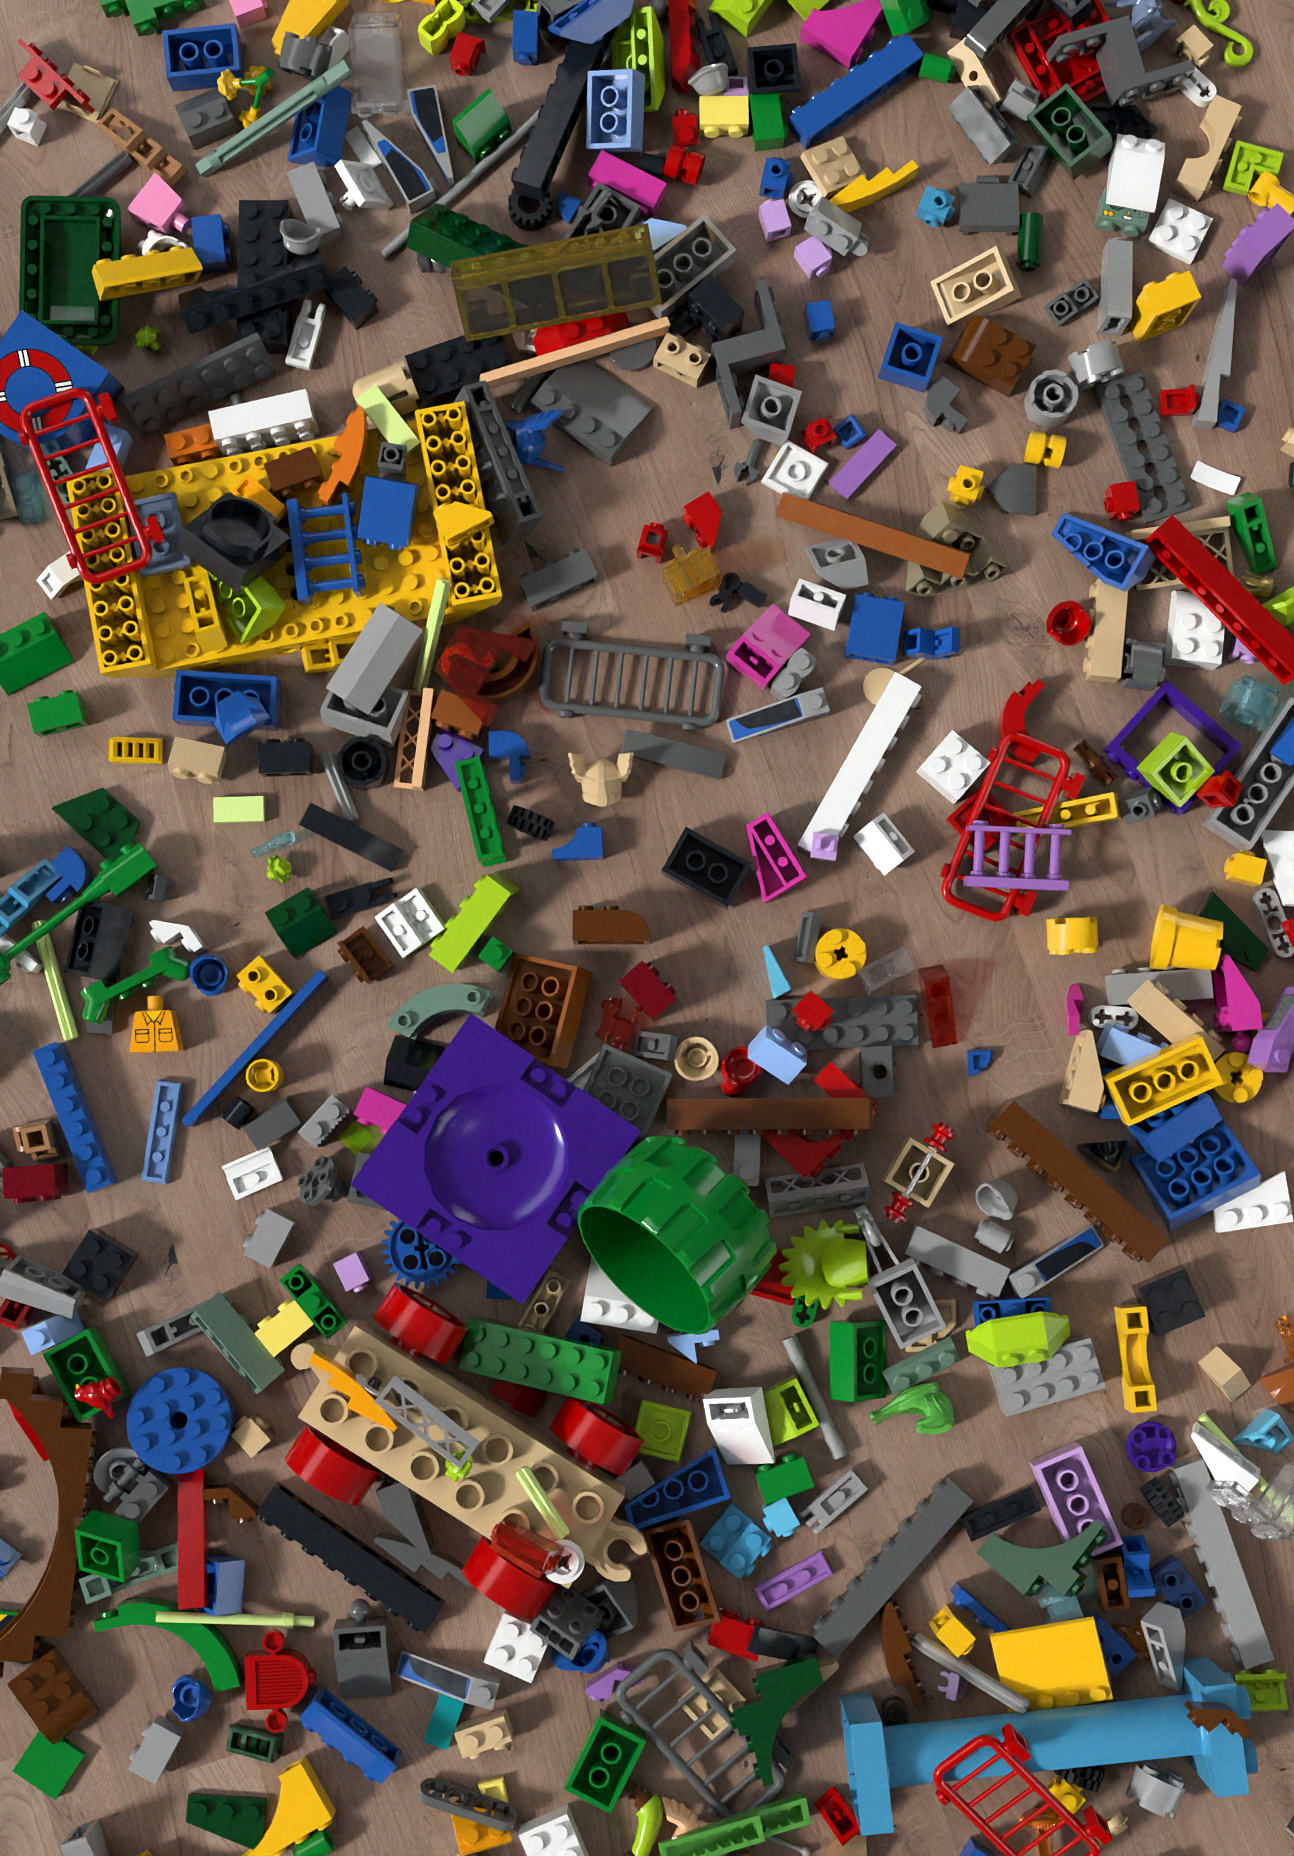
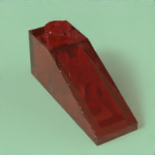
(938, 1005)

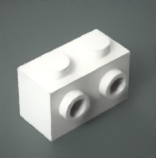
(816, 604)
(883, 844)

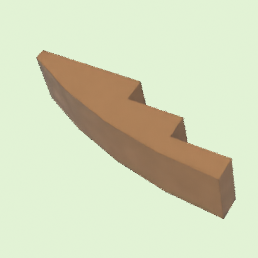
(140, 146)

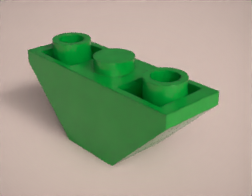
(314, 1300)

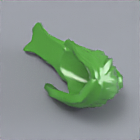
(923, 1400)

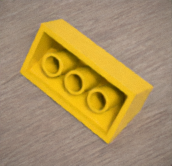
(146, 273)

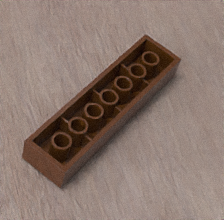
(1077, 1181)

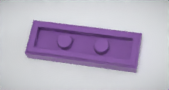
(862, 464)
(793, 1580)

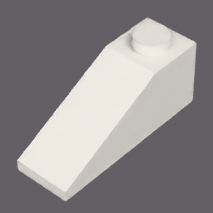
(1223, 1460)

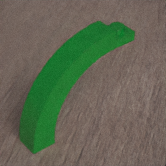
(203, 1638)

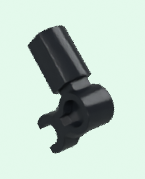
(746, 591)

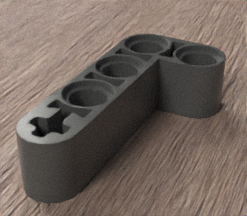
(999, 23)

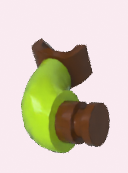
(649, 1821)

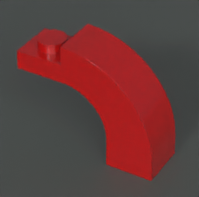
(1012, 720)

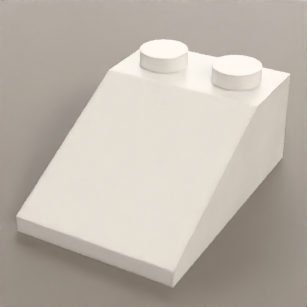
(1135, 172)

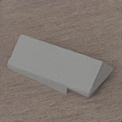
(39, 1286)

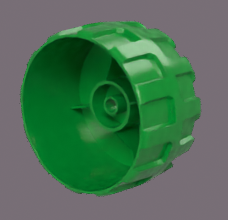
(677, 1234)

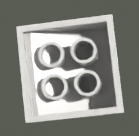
(610, 1307)

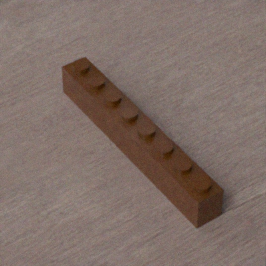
(770, 1114)

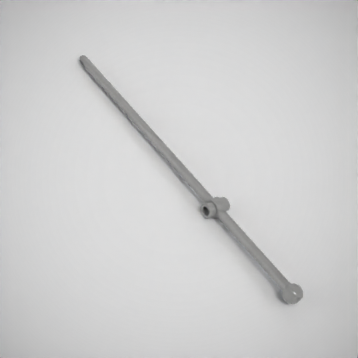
(660, 8)

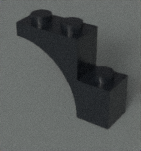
(962, 15)

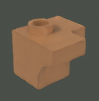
(37, 1139)

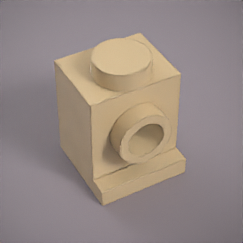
(1193, 46)

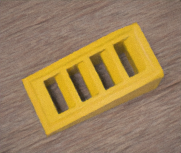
(114, 743)

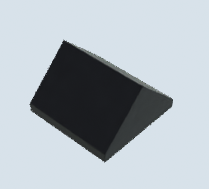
(410, 1062)

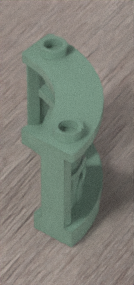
(436, 1002)

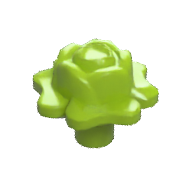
(147, 338)
(279, 869)
(456, 1473)

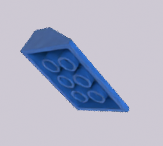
(1197, 1176)

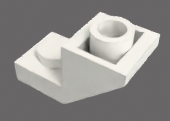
(58, 577)
(171, 932)

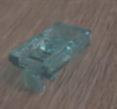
(28, 497)

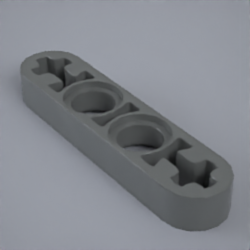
(466, 1808)

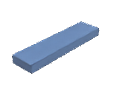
(162, 1132)

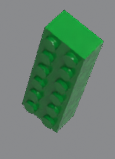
(540, 1360)

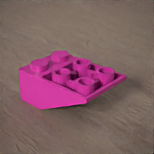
(767, 646)

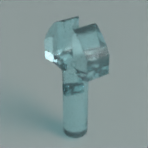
(279, 840)

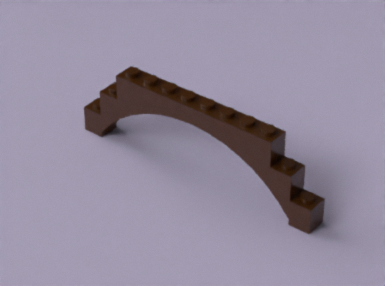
(68, 1450)

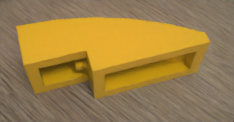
(325, 656)

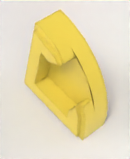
(494, 1788)

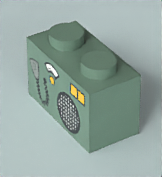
(1120, 219)

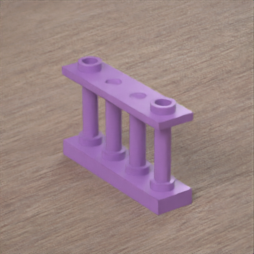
(1003, 877)

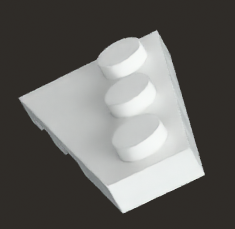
(1280, 855)
(1259, 1207)

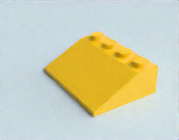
(1053, 1664)

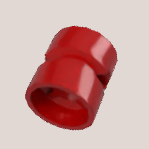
(684, 164)

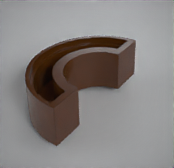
(515, 675)

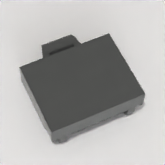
(988, 206)

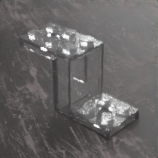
(377, 63)
(1270, 1514)

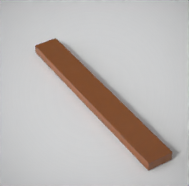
(873, 535)

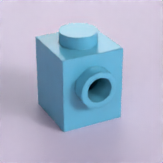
(780, 1517)

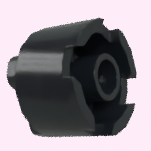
(352, 754)

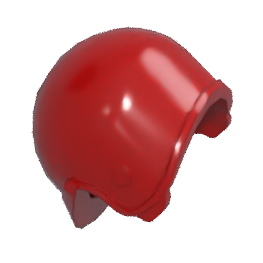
(1068, 623)

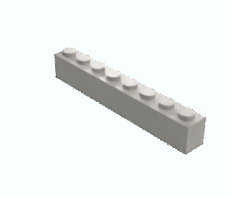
(1221, 1563)

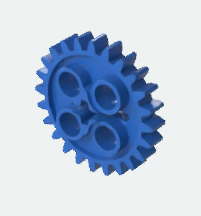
(399, 1250)

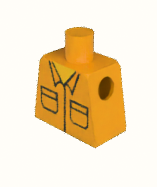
(155, 1029)

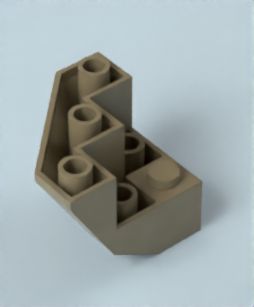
(955, 529)

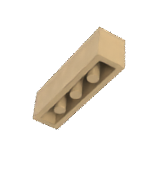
(1106, 634)
(1170, 1016)

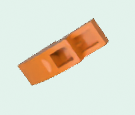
(352, 450)

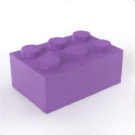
(1258, 243)

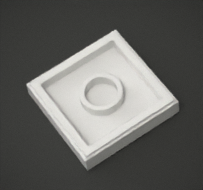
(794, 471)

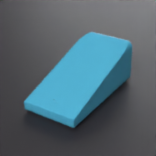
(777, 979)

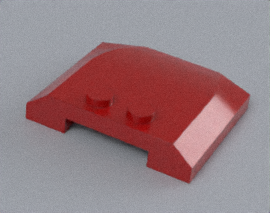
(1036, 37)

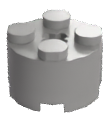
(1097, 363)
(1063, 398)
(1156, 1789)

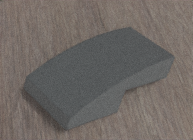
(1071, 303)

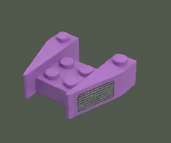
(1275, 1041)

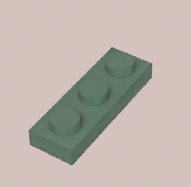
(921, 1365)

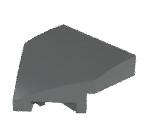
(1016, 489)

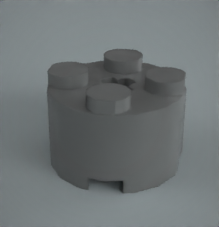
(304, 56)
(1142, 664)

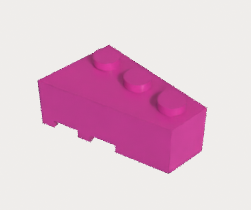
(773, 857)

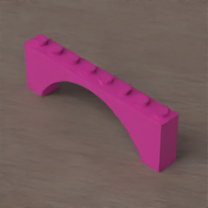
(843, 31)

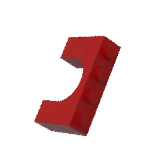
(809, 1155)

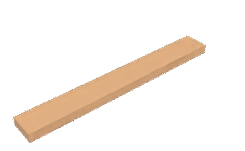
(576, 353)

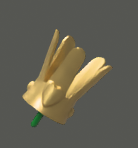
(1263, 584)

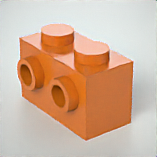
(192, 445)

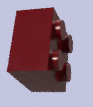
(648, 990)
(27, 1182)

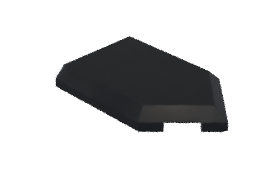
(1122, 120)

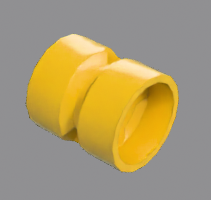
(1036, 448)
(265, 1075)

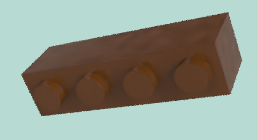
(665, 1368)

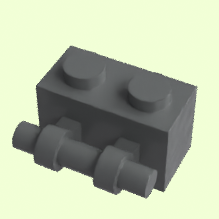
(143, 1496)

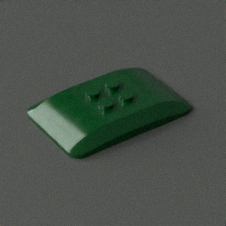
(57, 254)

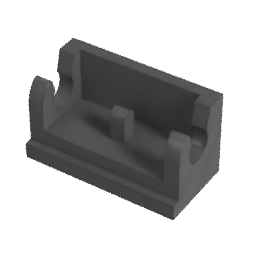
(272, 1123)

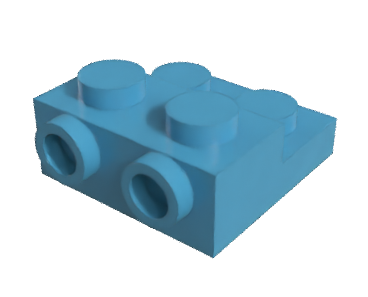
(736, 1541)

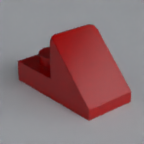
(521, 1397)

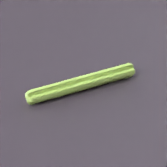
(431, 634)
(56, 985)

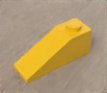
(205, 613)

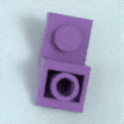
(602, 1685)

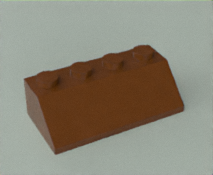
(682, 1573)

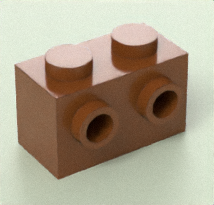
(454, 714)

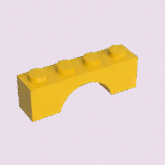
(1132, 1338)

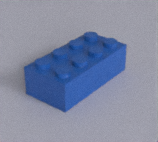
(200, 691)

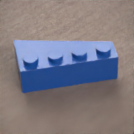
(684, 1491)

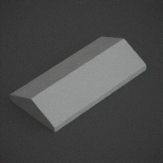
(374, 658)

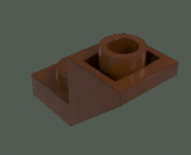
(240, 1505)
(1211, 1714)

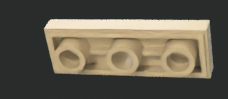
(968, 66)
(549, 1294)

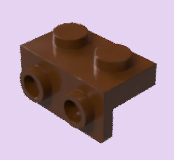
(365, 955)

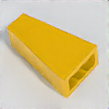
(307, 19)

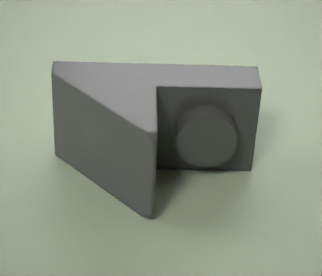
(655, 1045)

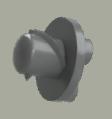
(321, 1183)

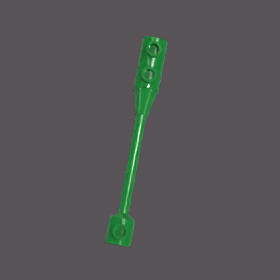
(115, 876)

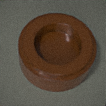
(1134, 1516)

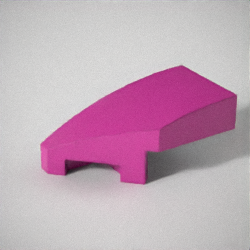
(1073, 1008)

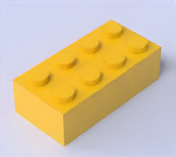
(1162, 1079)

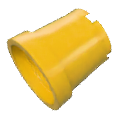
(1185, 940)

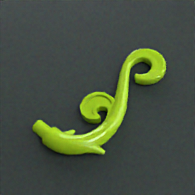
(1215, 24)

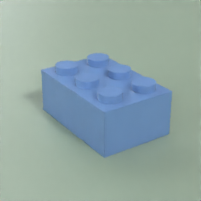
(615, 111)

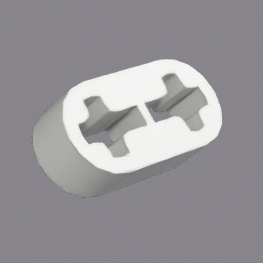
(1197, 84)
(1113, 1011)

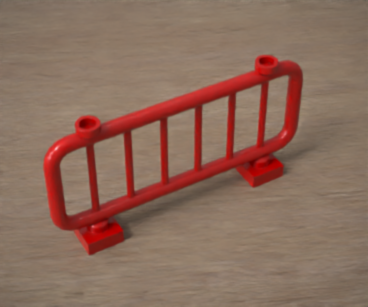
(97, 412)
(1071, 788)
(1016, 1745)

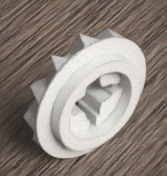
(807, 188)
(576, 1563)

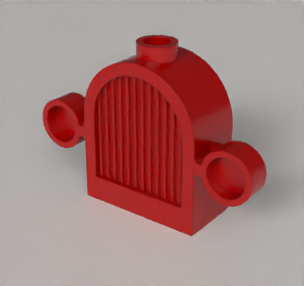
(276, 1679)

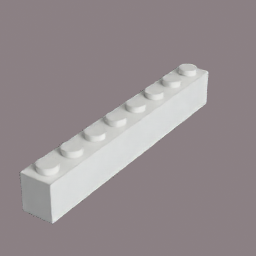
(863, 760)

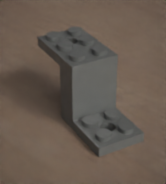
(1119, 61)
(748, 353)

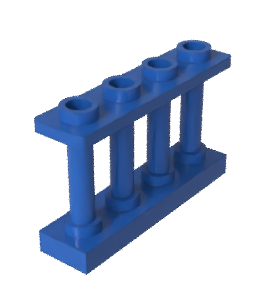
(300, 539)

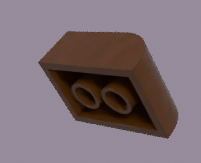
(991, 354)
(608, 926)
(53, 1696)

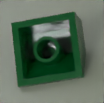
(301, 922)

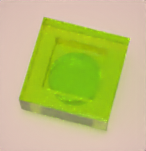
(356, 1137)

